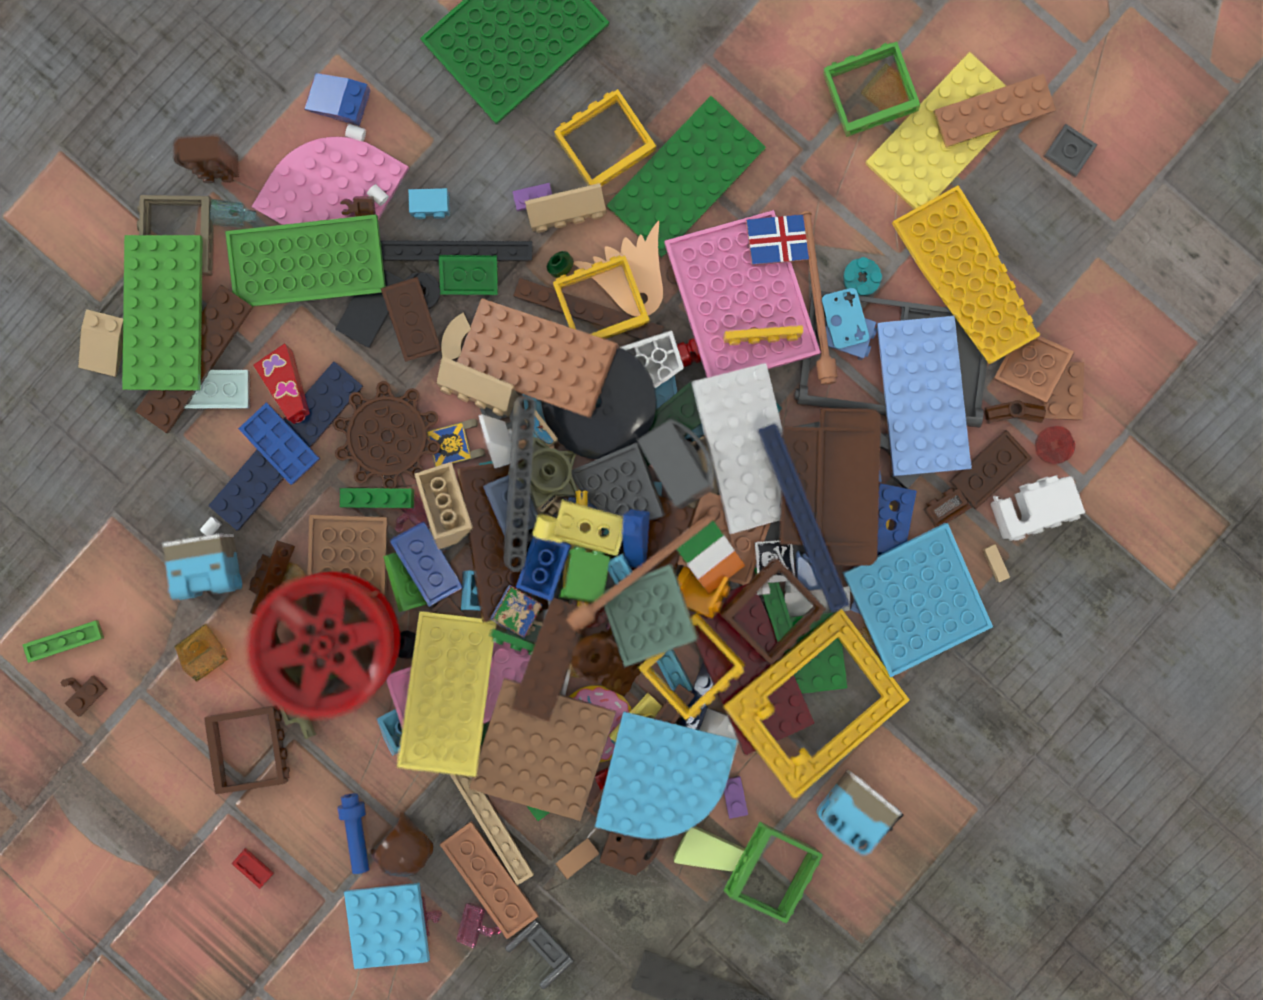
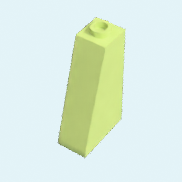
(707, 850)

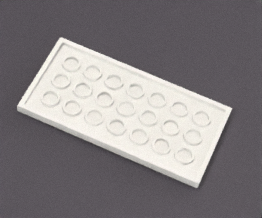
(731, 413)

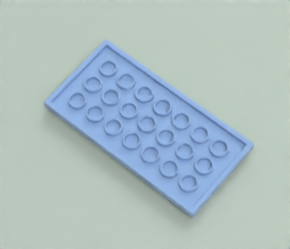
(923, 396)

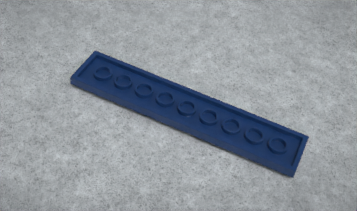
(257, 476)

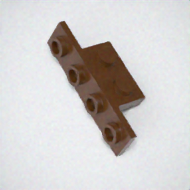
(270, 573)

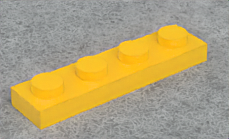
(754, 336)

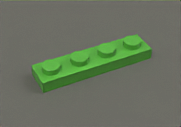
(63, 641)

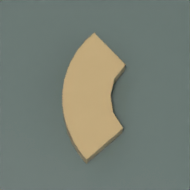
(454, 336)

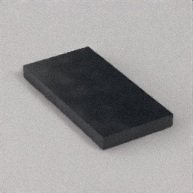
(366, 315)

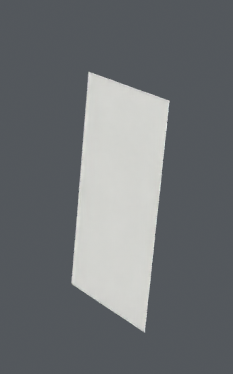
(799, 605)

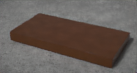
(411, 319)
(991, 469)

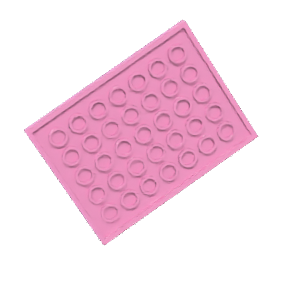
(731, 294)

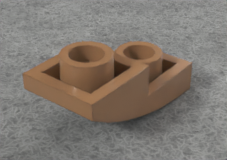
(577, 858)

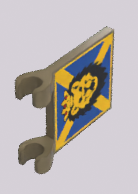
(454, 443)

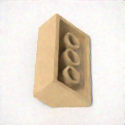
(566, 208)
(476, 387)
(444, 504)

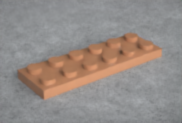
(994, 110)
(489, 879)

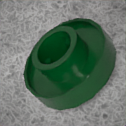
(560, 264)

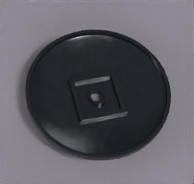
(621, 420)

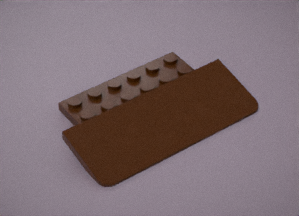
(841, 482)

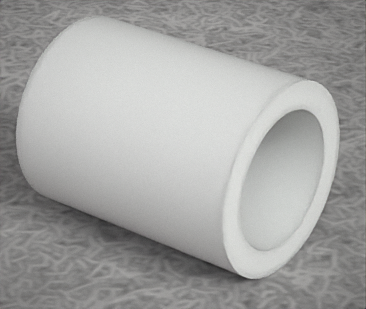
(355, 132)
(380, 196)
(210, 526)

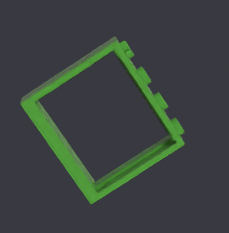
(887, 115)
(748, 861)

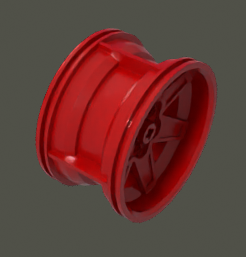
(267, 660)

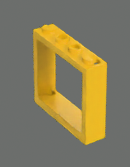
(593, 110)
(599, 268)
(709, 696)

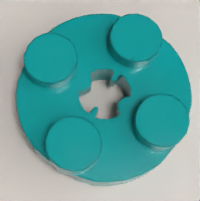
(865, 266)

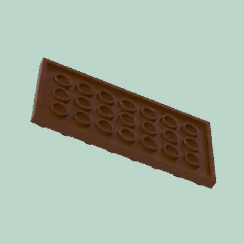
(488, 540)

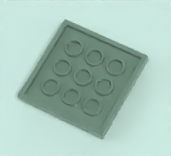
(650, 617)

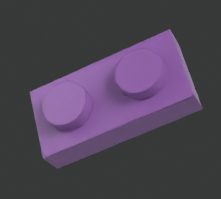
(534, 192)
(735, 798)

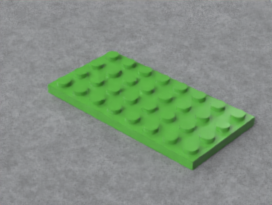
(306, 260)
(162, 312)

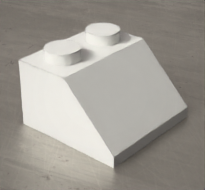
(497, 439)

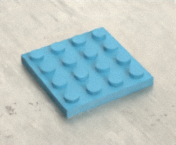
(387, 926)

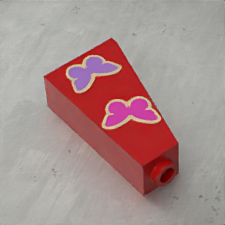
(283, 381)

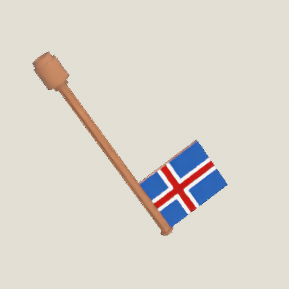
(792, 240)

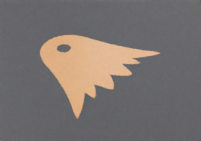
(644, 267)

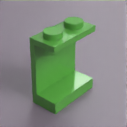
(585, 575)

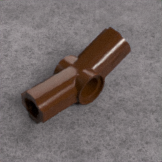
(1026, 412)

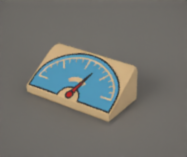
(543, 432)

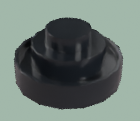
(407, 644)

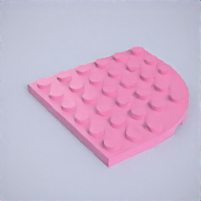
(322, 174)

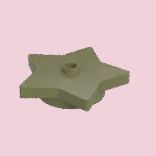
(559, 469)

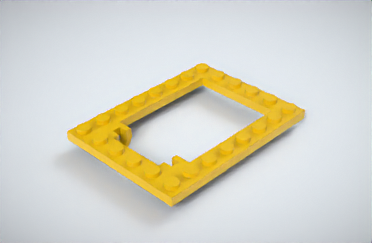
(802, 771)

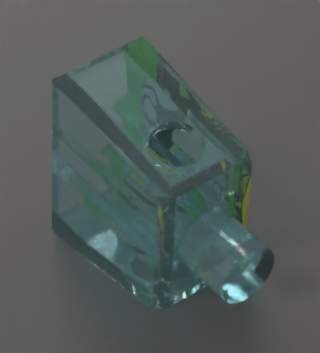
(223, 210)

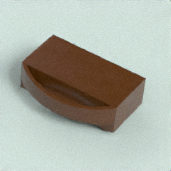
(206, 157)
(628, 852)

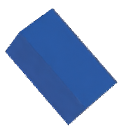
(543, 567)

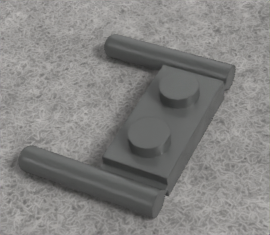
(546, 946)

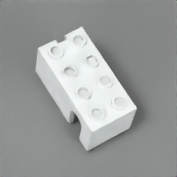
(1040, 506)

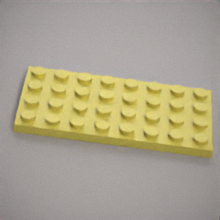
(915, 155)
(447, 694)

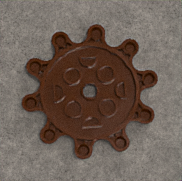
(365, 433)

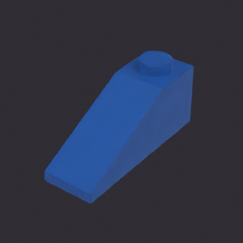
(635, 536)

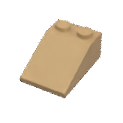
(101, 343)

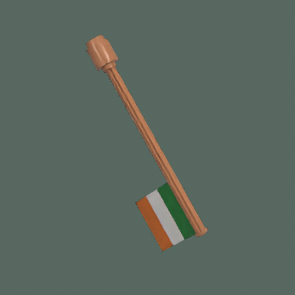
(702, 549)

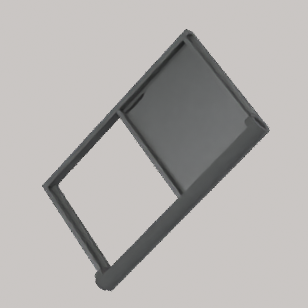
(972, 363)

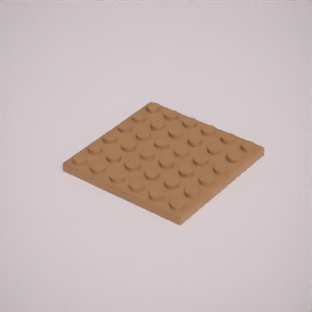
(541, 760)

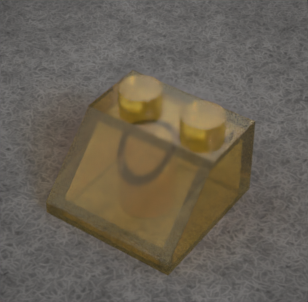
(200, 653)

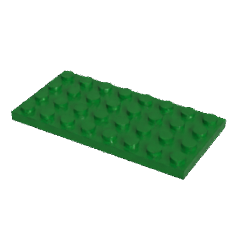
(687, 174)

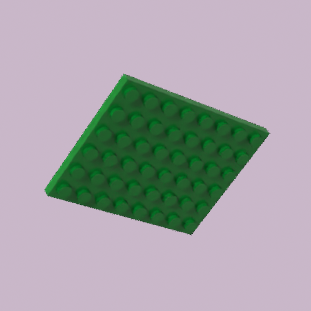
(510, 46)

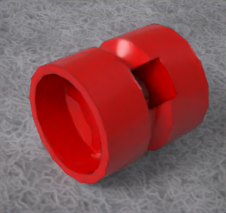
(685, 355)

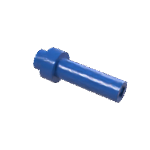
(352, 812)

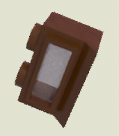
(947, 507)

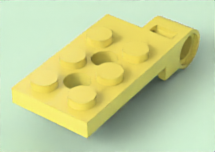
(567, 529)

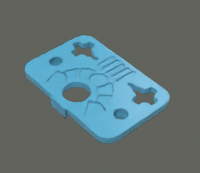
(850, 316)

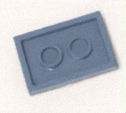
(498, 496)

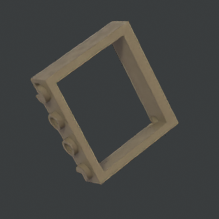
(207, 226)

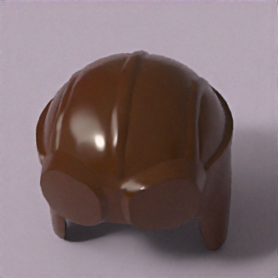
(403, 850)

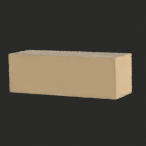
(996, 563)

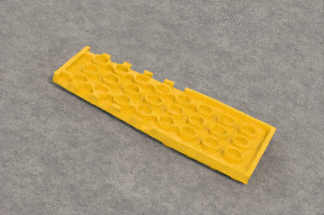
(967, 273)

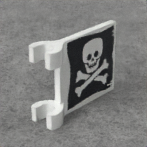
(765, 553)

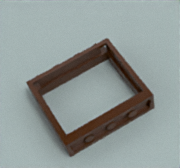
(752, 588)
(216, 755)

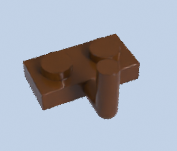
(84, 695)

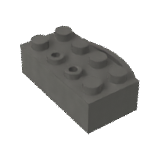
(678, 463)

